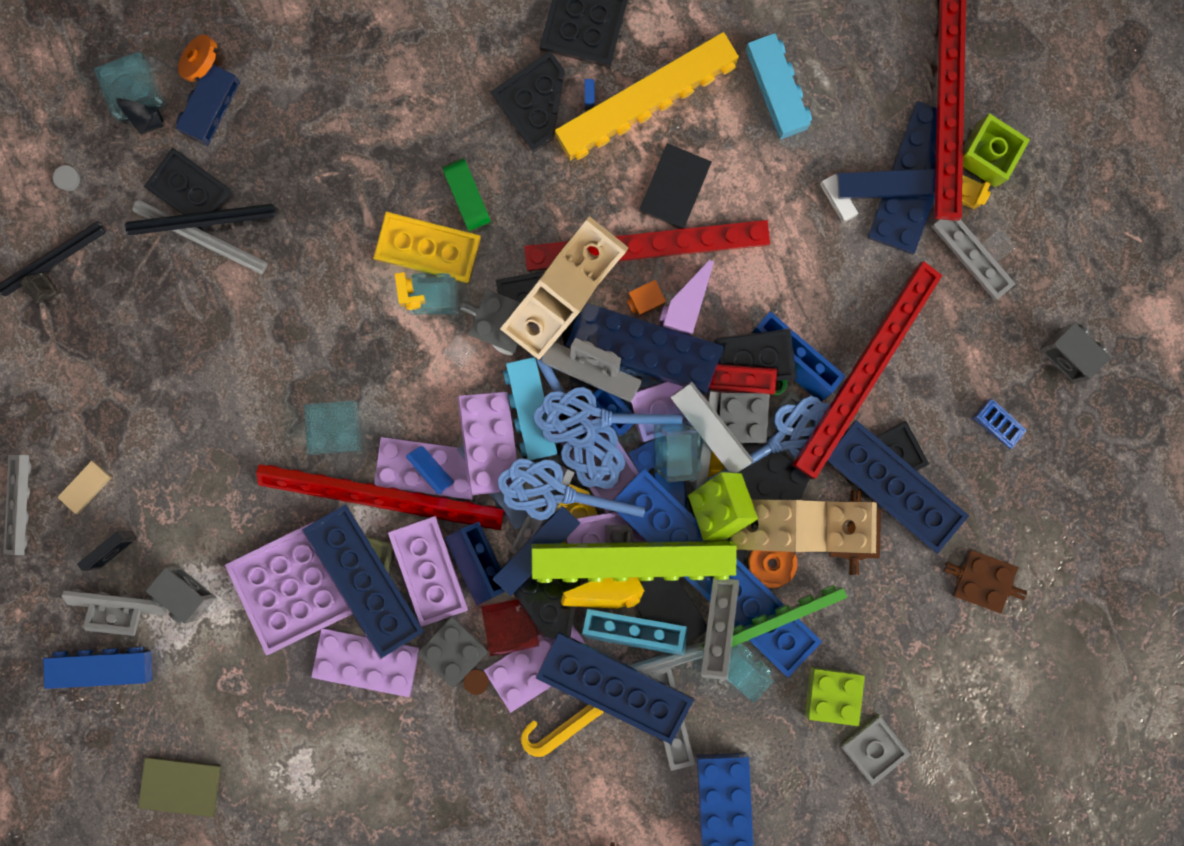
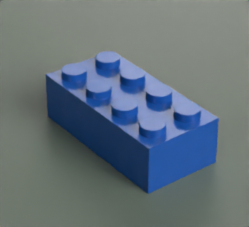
(724, 799)

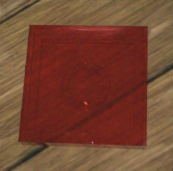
(508, 628)

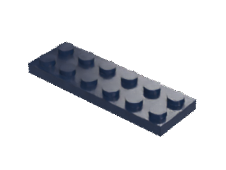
(902, 219)
(649, 347)
(897, 487)
(362, 581)
(614, 687)

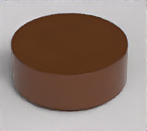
(476, 681)

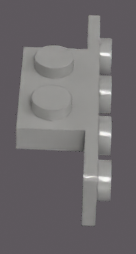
(593, 367)
(110, 612)

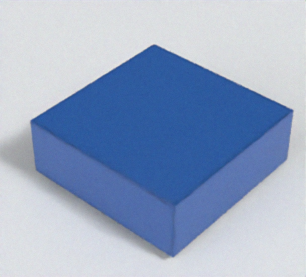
(589, 94)

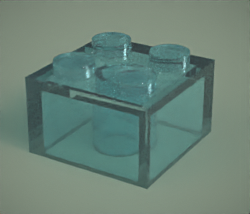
(128, 79)
(440, 294)
(332, 428)
(676, 451)
(747, 675)

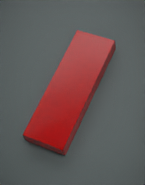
(744, 379)

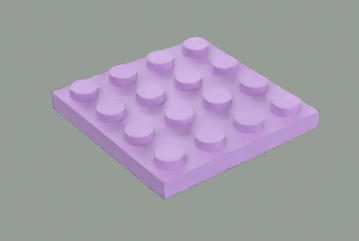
(286, 591)

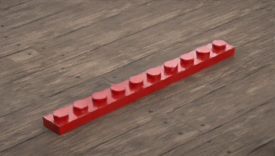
(950, 110)
(667, 243)
(867, 370)
(379, 497)

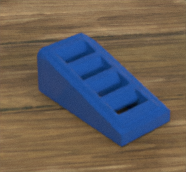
(980, 418)

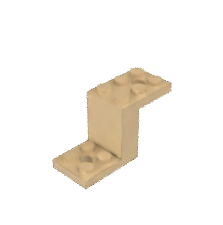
(564, 288)
(810, 527)

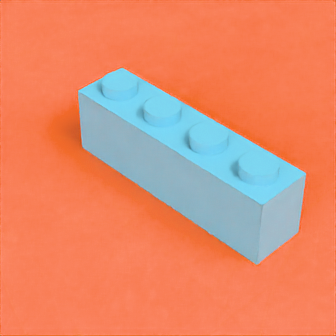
(778, 86)
(526, 398)
(635, 632)

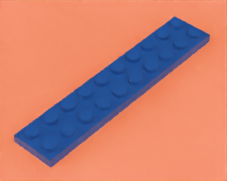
(670, 522)

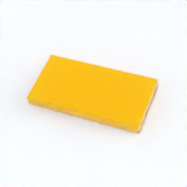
(426, 247)

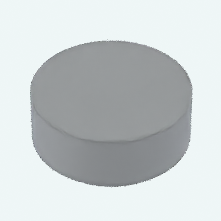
(66, 178)

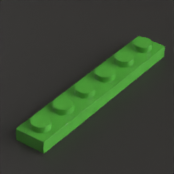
(786, 614)

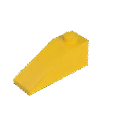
(605, 594)

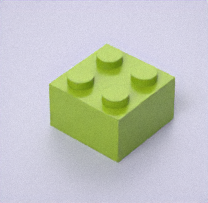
(993, 150)
(722, 506)
(834, 696)

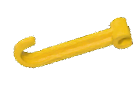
(560, 734)

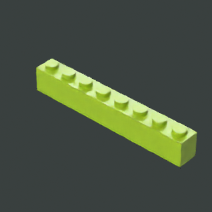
(633, 559)

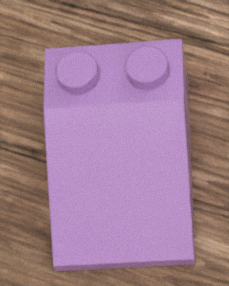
(685, 306)

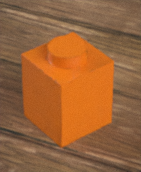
(645, 299)

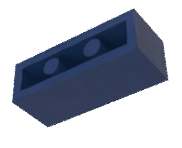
(207, 105)
(475, 562)

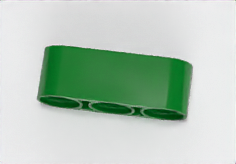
(466, 194)

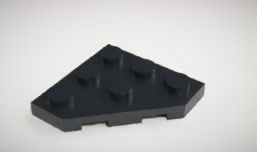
(533, 99)
(544, 605)

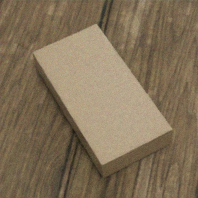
(84, 487)

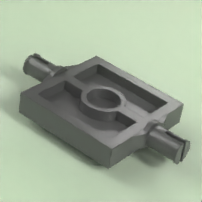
(490, 317)

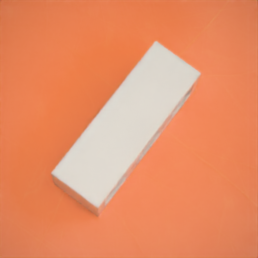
(843, 207)

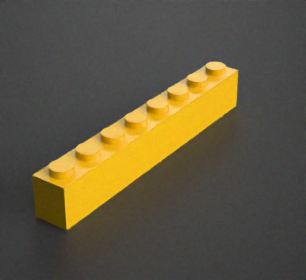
(647, 96)

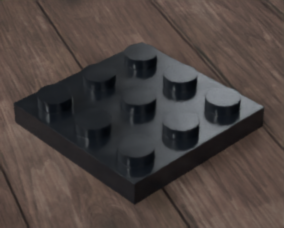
(584, 29)
(773, 477)

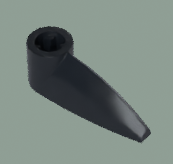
(141, 116)

